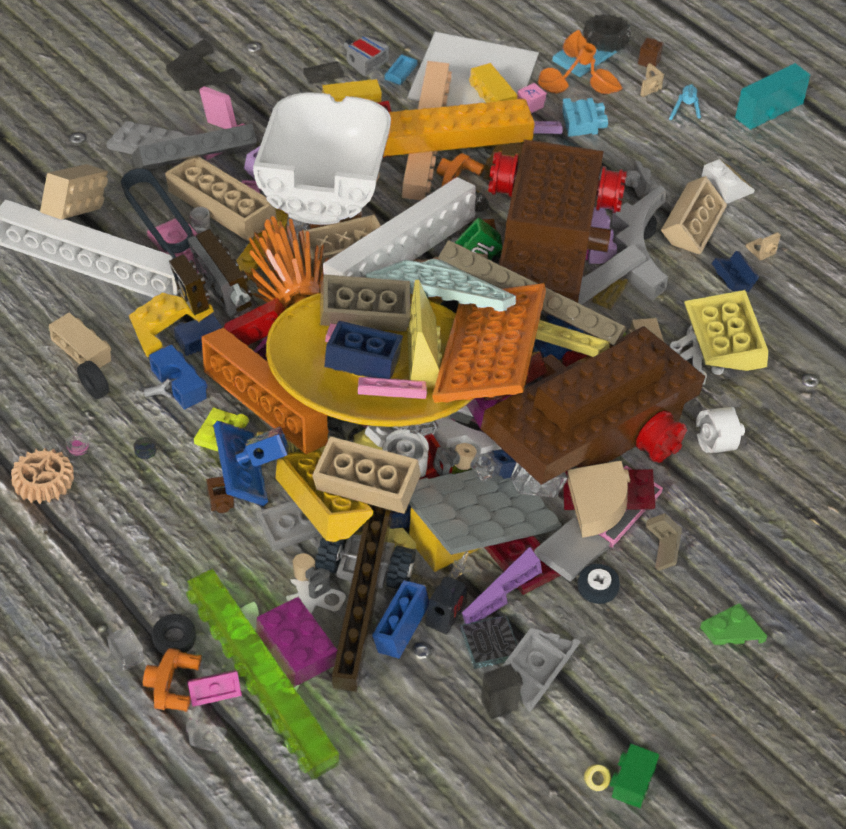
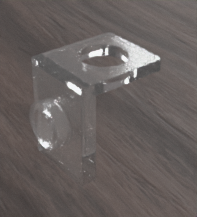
(198, 730)

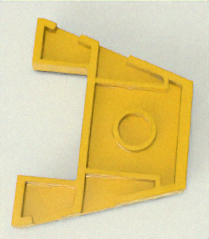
(157, 316)

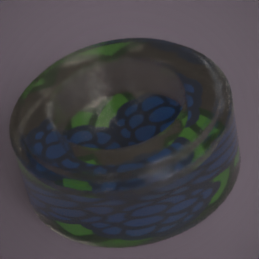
(144, 448)

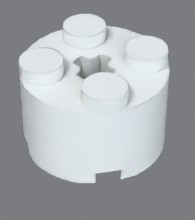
(719, 430)
(408, 445)

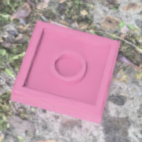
(218, 108)

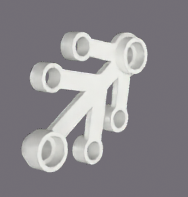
(694, 352)

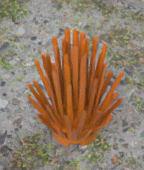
(287, 264)

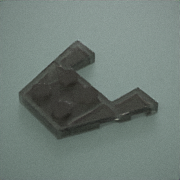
(193, 73)

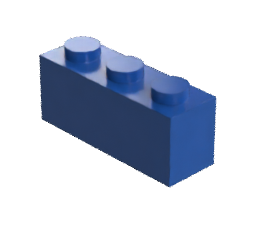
(401, 619)

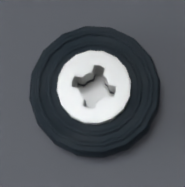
(590, 586)

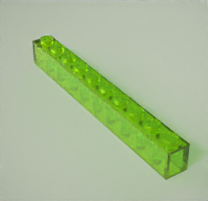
(263, 675)

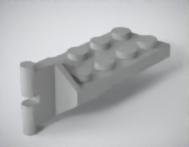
(133, 135)

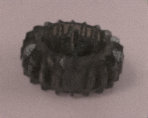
(607, 32)

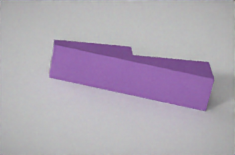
(494, 596)

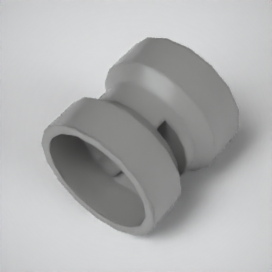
(200, 219)

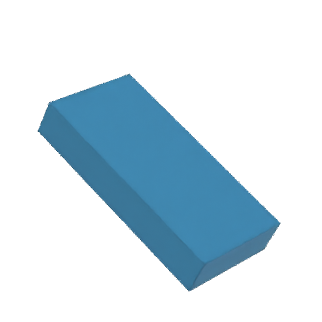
(400, 69)

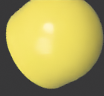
(588, 777)

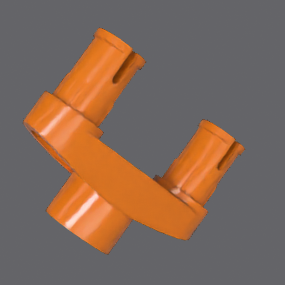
(452, 169)
(161, 677)

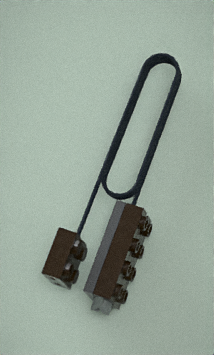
(209, 256)

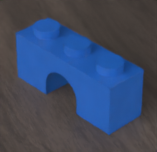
(170, 364)

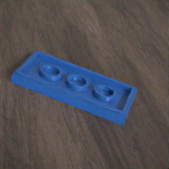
(244, 479)

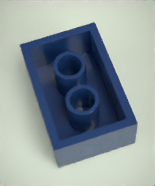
(363, 351)

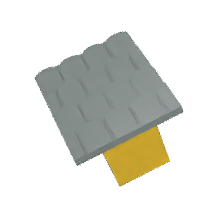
(466, 514)

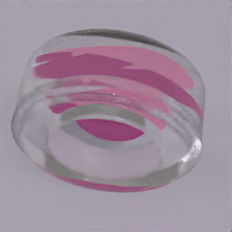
(77, 444)

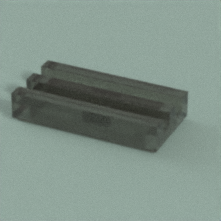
(323, 72)

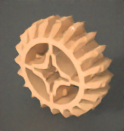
(44, 480)

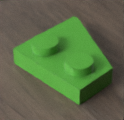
(732, 627)

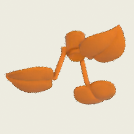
(576, 46)

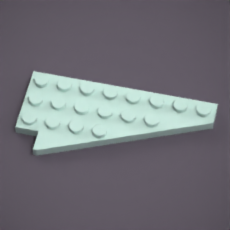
(448, 283)

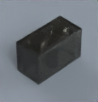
(501, 691)

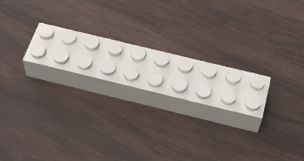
(409, 232)
(86, 250)

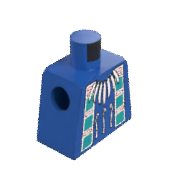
(271, 442)

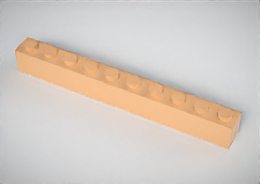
(419, 165)

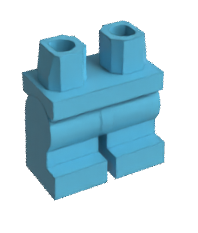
(583, 117)

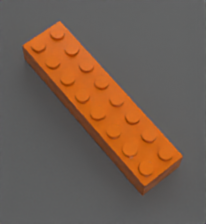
(253, 384)

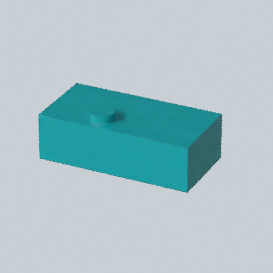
(772, 96)

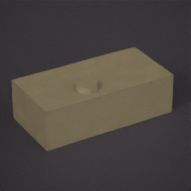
(365, 302)

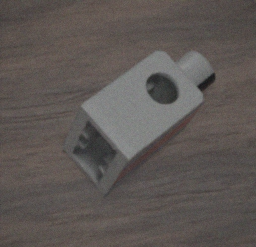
(366, 54)

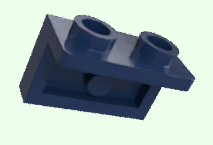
(736, 272)

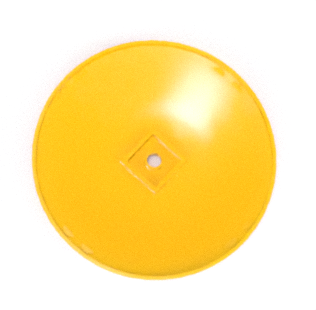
(298, 358)

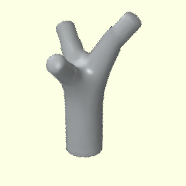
(159, 390)

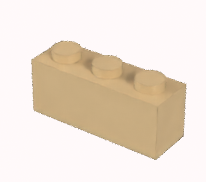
(79, 341)

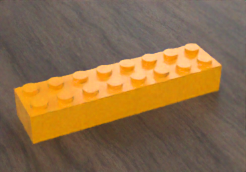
(459, 127)

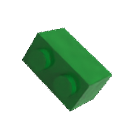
(635, 775)

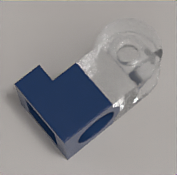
(493, 465)

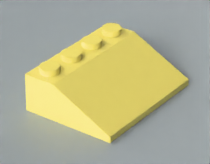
(728, 331)
(423, 339)

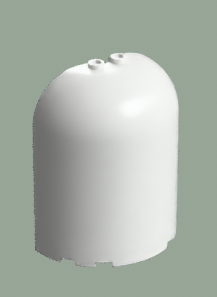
(322, 156)

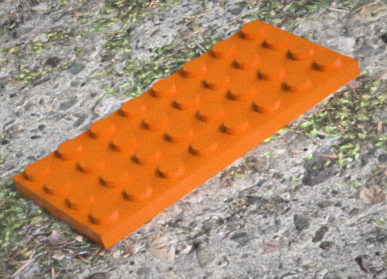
(490, 348)

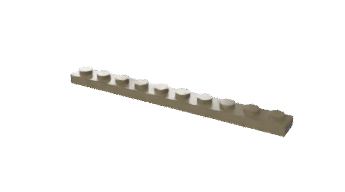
(553, 304)

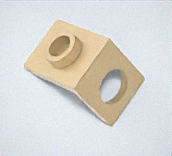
(651, 83)
(768, 246)

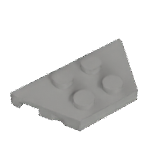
(539, 661)

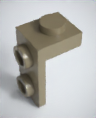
(669, 535)

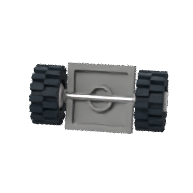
(340, 559)

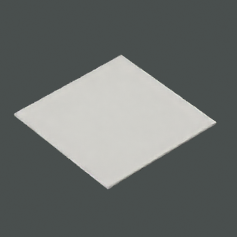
(465, 53)

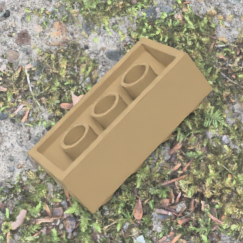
(694, 216)

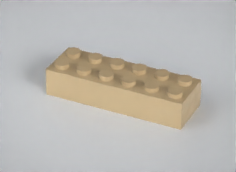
(225, 197)

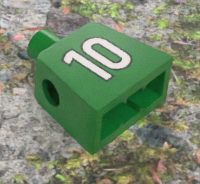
(482, 239)

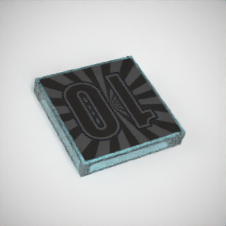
(489, 641)

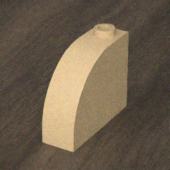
(599, 496)

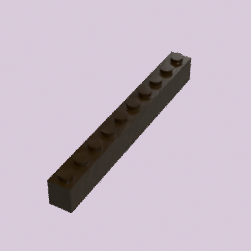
(361, 600)

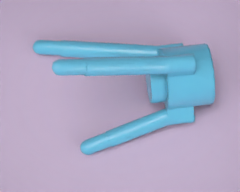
(689, 96)

